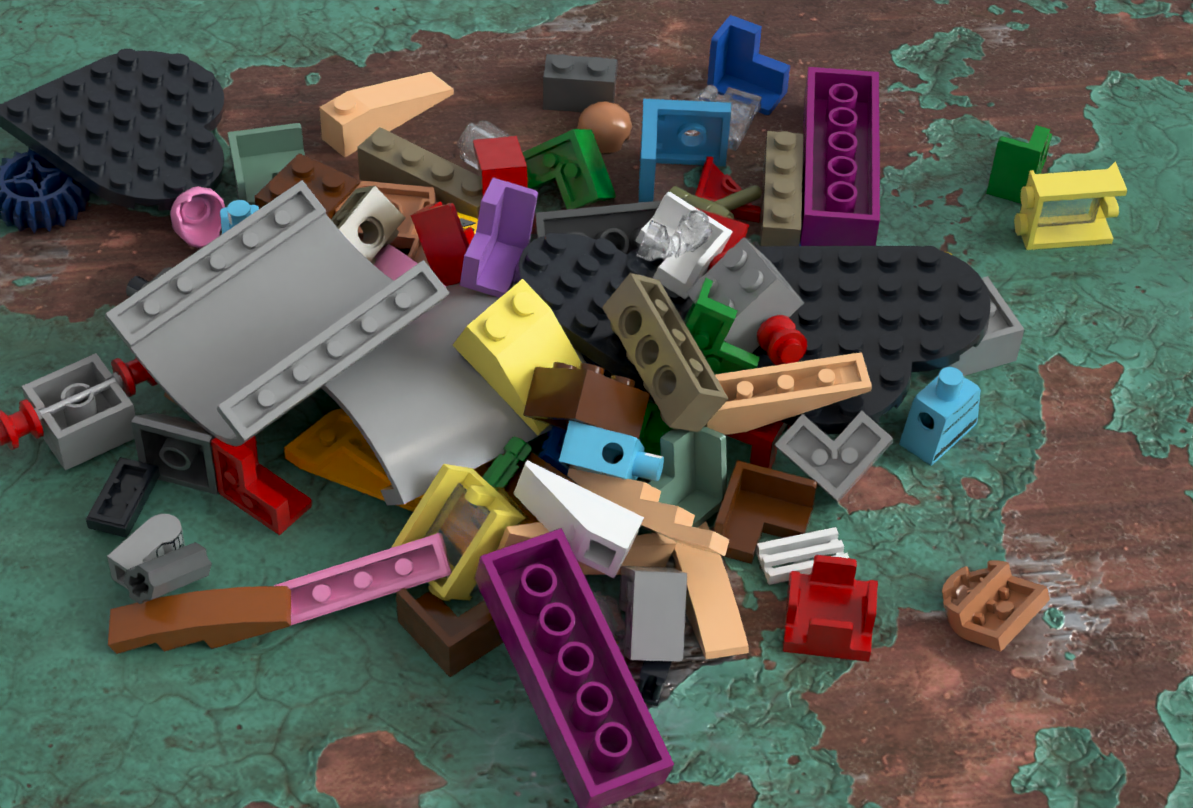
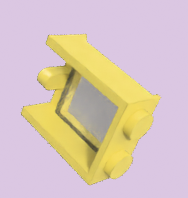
(1069, 208)
(471, 523)

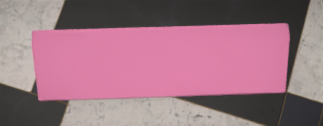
(368, 578)

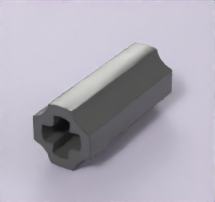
(167, 573)

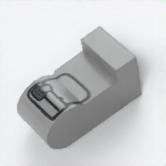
(152, 539)

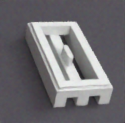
(797, 550)

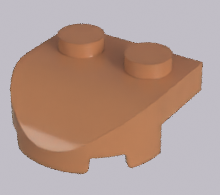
(991, 604)

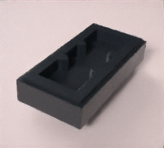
(123, 497)

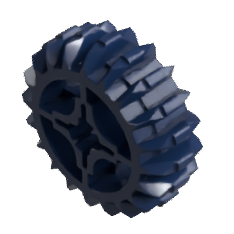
(38, 193)

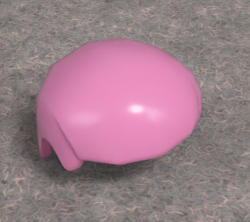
(197, 216)

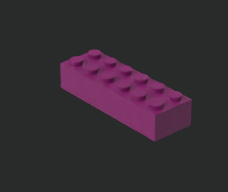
(840, 158)
(573, 670)

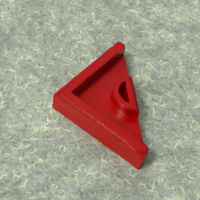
(716, 185)

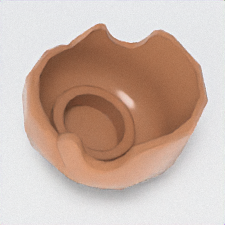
(609, 125)

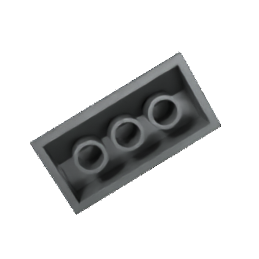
(613, 222)

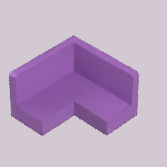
(500, 237)

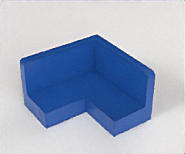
(738, 65)

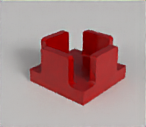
(830, 611)

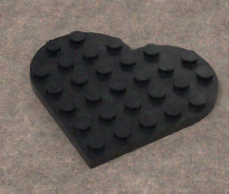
(127, 126)
(576, 280)
(893, 304)

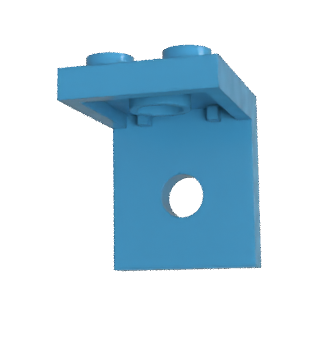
(665, 139)

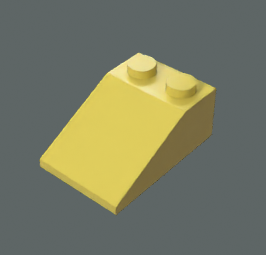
(513, 340)

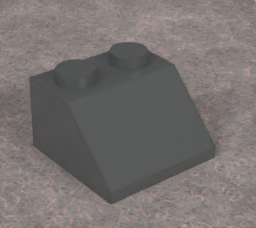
(578, 81)

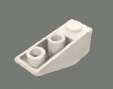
(594, 526)

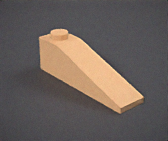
(361, 111)
(787, 390)

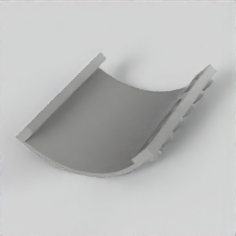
(267, 316)
(426, 402)

